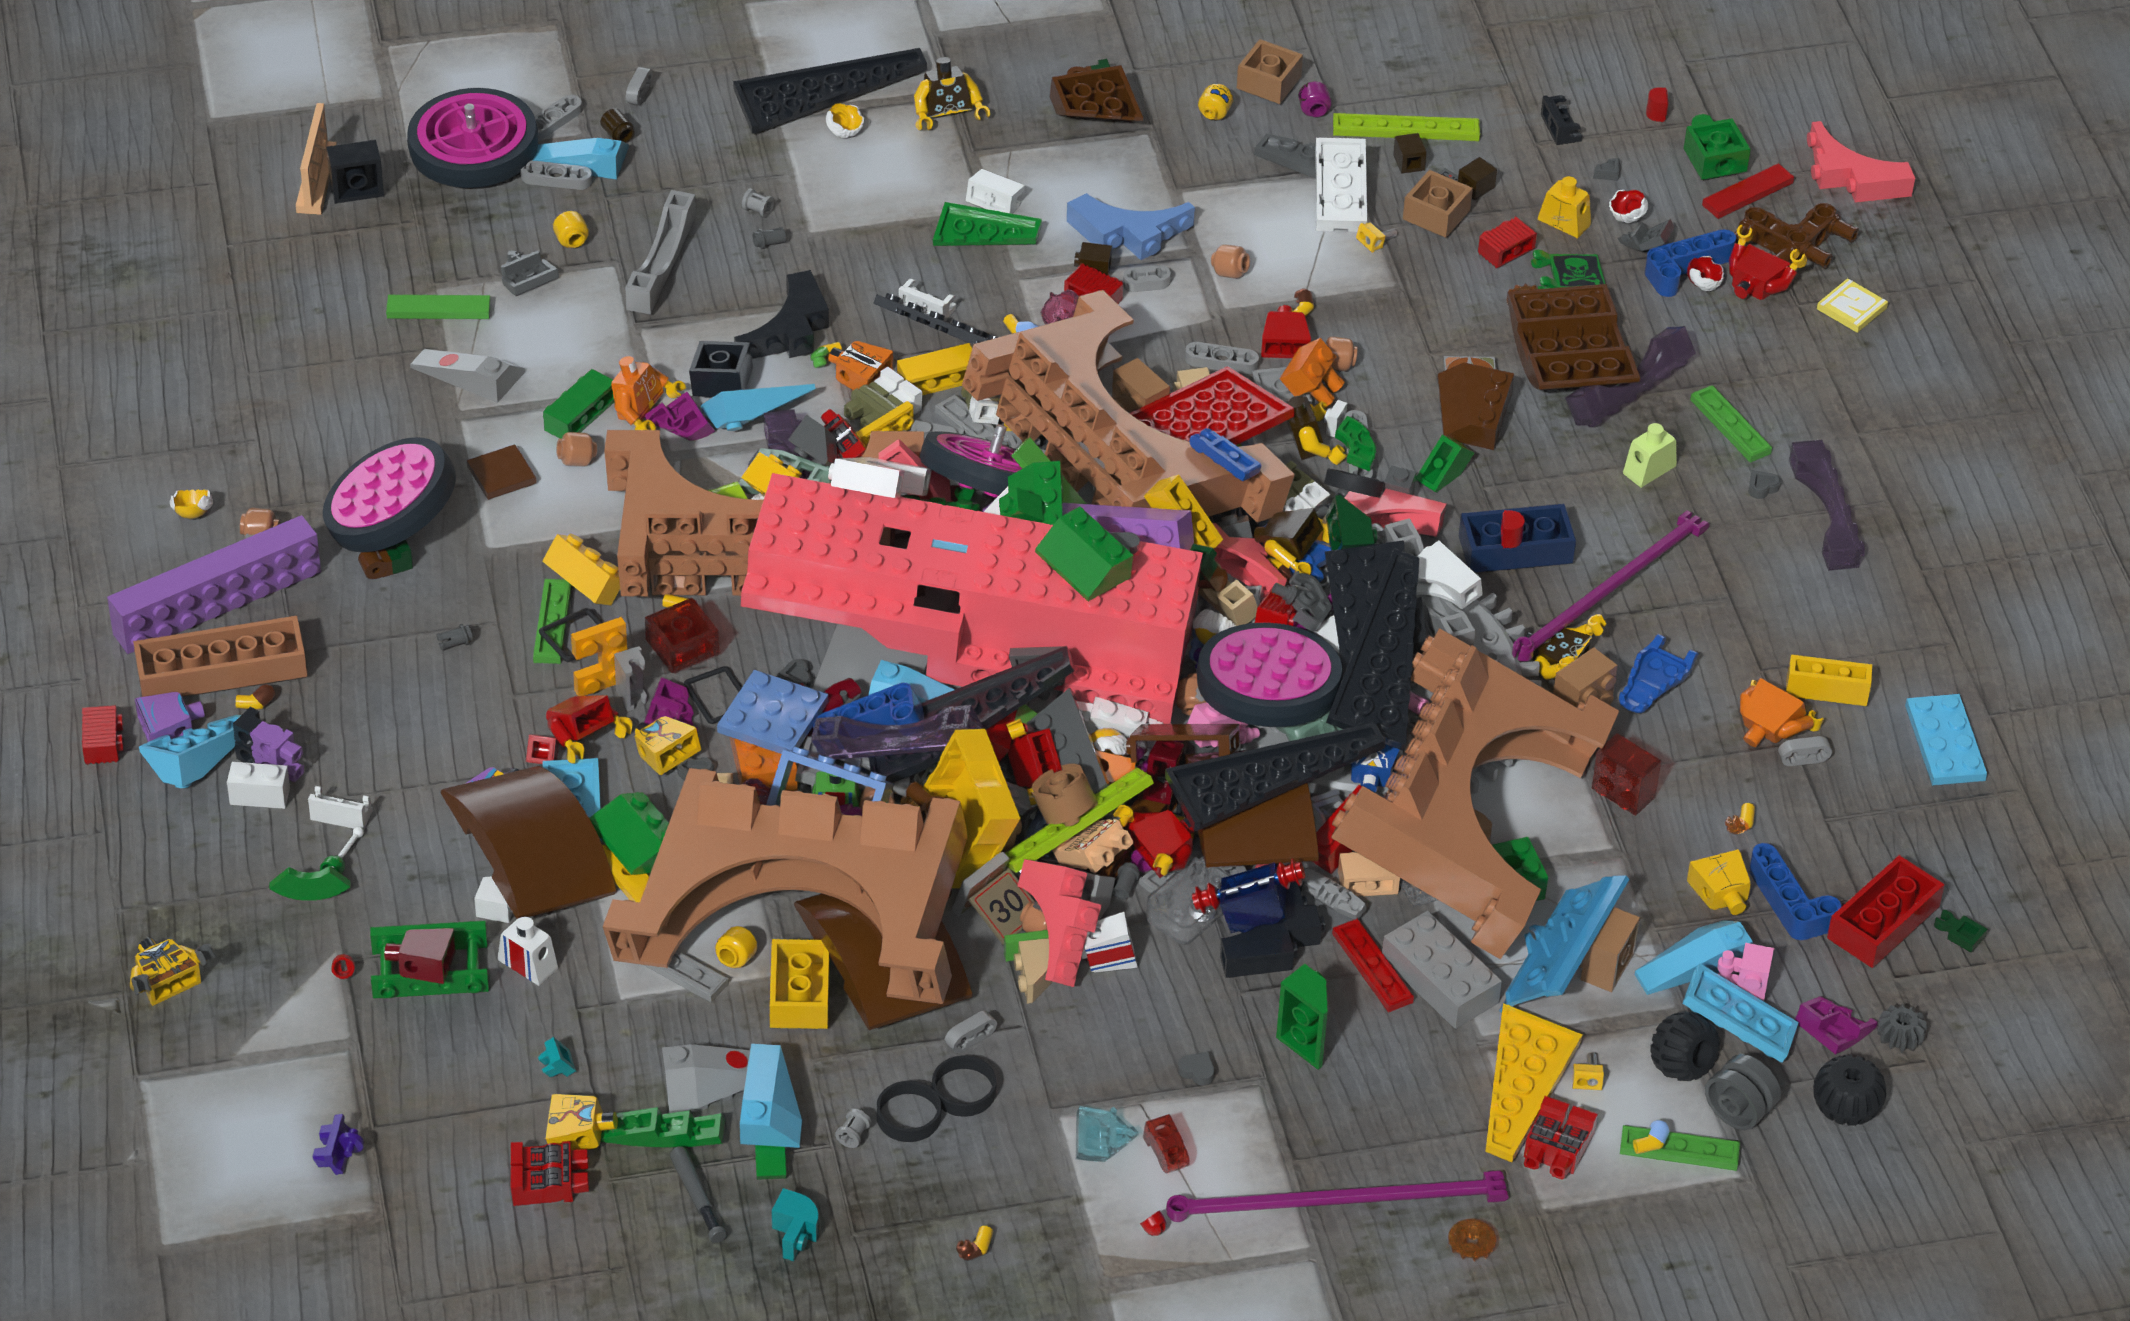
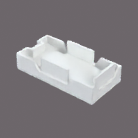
(1340, 184)

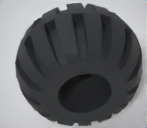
(1685, 1046)
(1849, 1090)

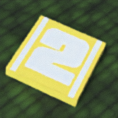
(1852, 305)

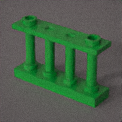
(467, 936)

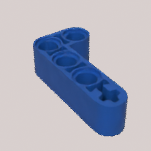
(1670, 261)
(886, 707)
(1797, 913)

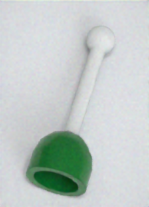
(337, 862)

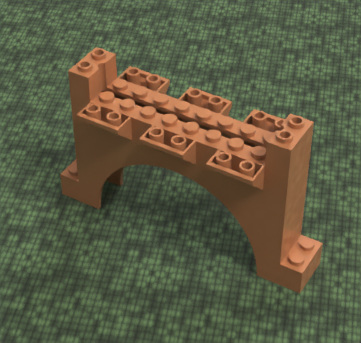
(1055, 391)
(682, 529)
(1427, 818)
(732, 848)

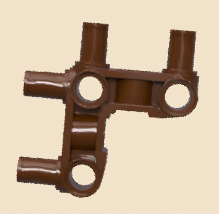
(1805, 236)

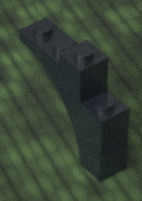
(793, 325)
(1274, 945)

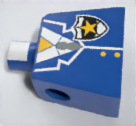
(1375, 768)

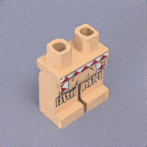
(1094, 846)

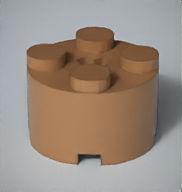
(1064, 795)

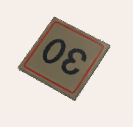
(1002, 904)

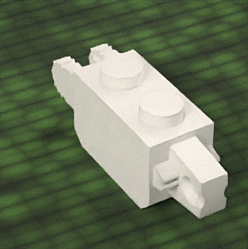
(1113, 715)

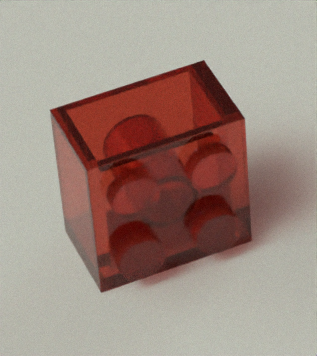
(682, 635)
(1626, 774)

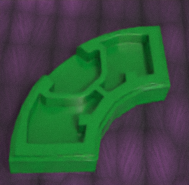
(1359, 443)
(311, 885)

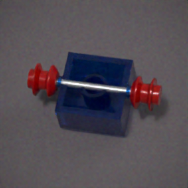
(1252, 895)

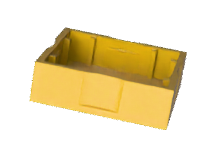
(973, 776)

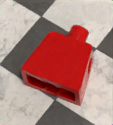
(1284, 333)

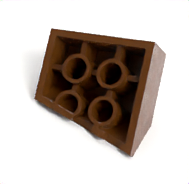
(1095, 94)
(1474, 403)

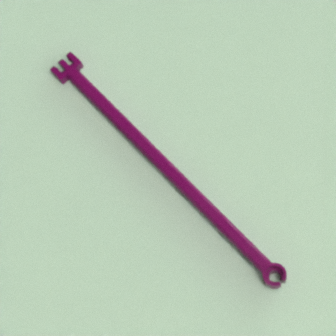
(1686, 525)
(1492, 1185)

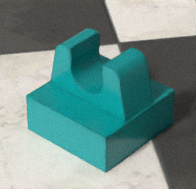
(558, 1059)

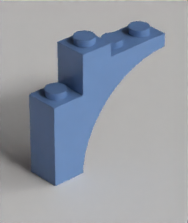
(1136, 230)

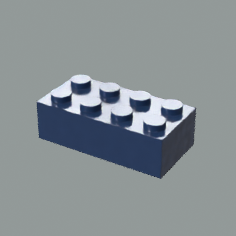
(1545, 540)

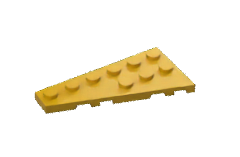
(1527, 1068)

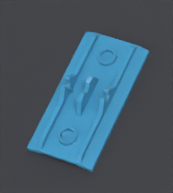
(1564, 940)

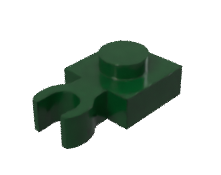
(1962, 932)

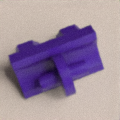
(340, 1144)

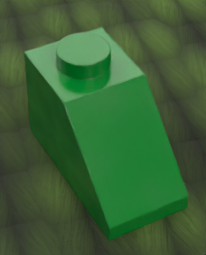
(1444, 463)
(1021, 505)

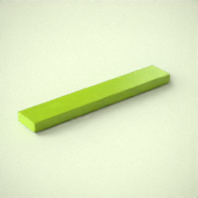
(1394, 125)
(1056, 834)

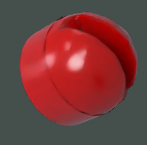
(337, 966)
(1154, 1224)

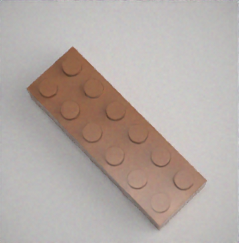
(221, 658)

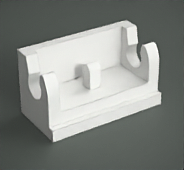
(994, 192)
(927, 301)
(339, 811)

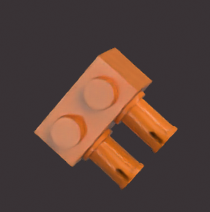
(1308, 369)

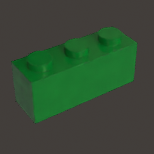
(579, 404)

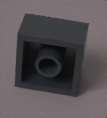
(355, 171)
(720, 367)

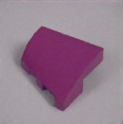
(681, 418)
(670, 701)
(1832, 1024)

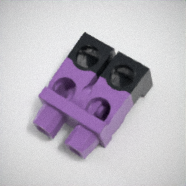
(266, 744)

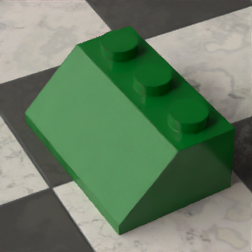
(1045, 481)
(1085, 554)
(631, 830)
(1303, 1014)

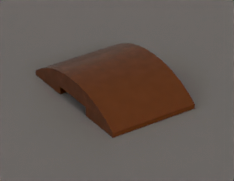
(1570, 337)
(1264, 833)
(534, 839)
(856, 949)

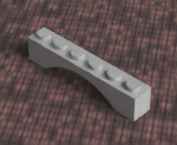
(648, 281)
(1441, 611)

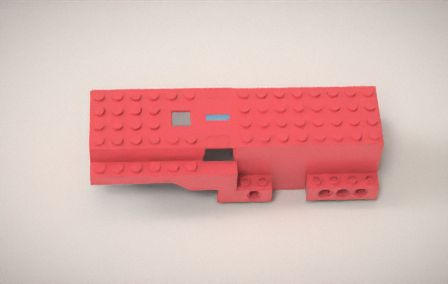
(823, 562)

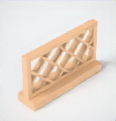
(315, 166)

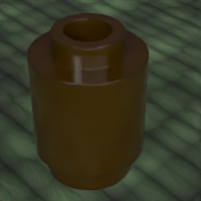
(617, 125)

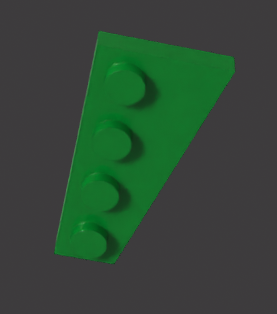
(981, 226)

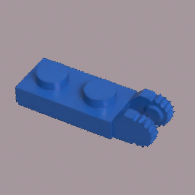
(1225, 454)

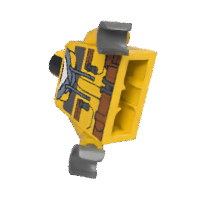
(167, 968)

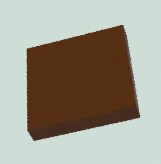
(501, 472)

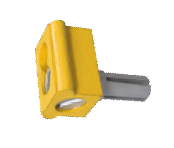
(1372, 237)
(1588, 1075)

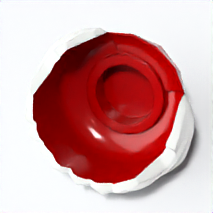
(1628, 205)
(1705, 273)

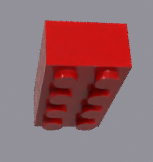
(1885, 911)

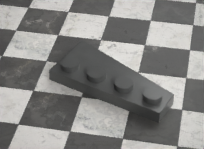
(1289, 154)
(1071, 737)

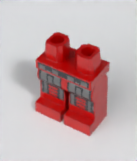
(847, 440)
(1558, 1140)
(547, 1173)

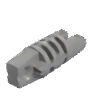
(1333, 894)

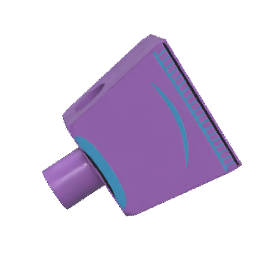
(166, 715)

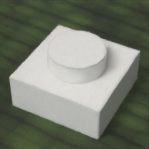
(1335, 417)

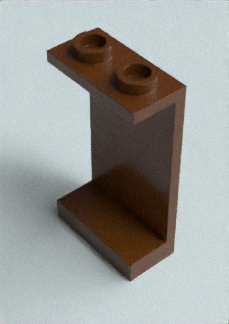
(1226, 734)

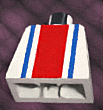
(1110, 945)
(527, 951)

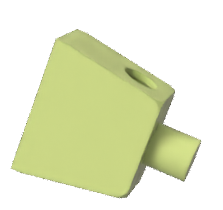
(1650, 455)

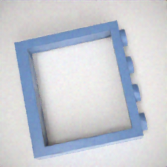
(826, 764)

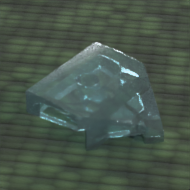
(1100, 1134)

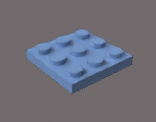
(772, 712)

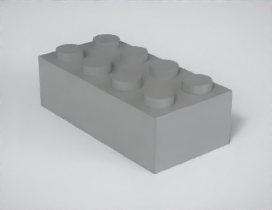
(1441, 969)

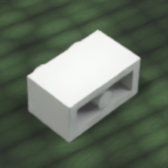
(258, 785)

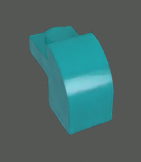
(798, 1219)

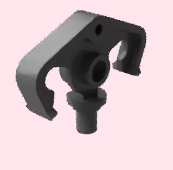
(1304, 601)

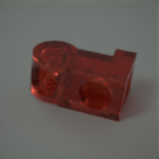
(1166, 1143)

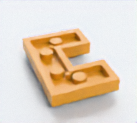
(606, 641)

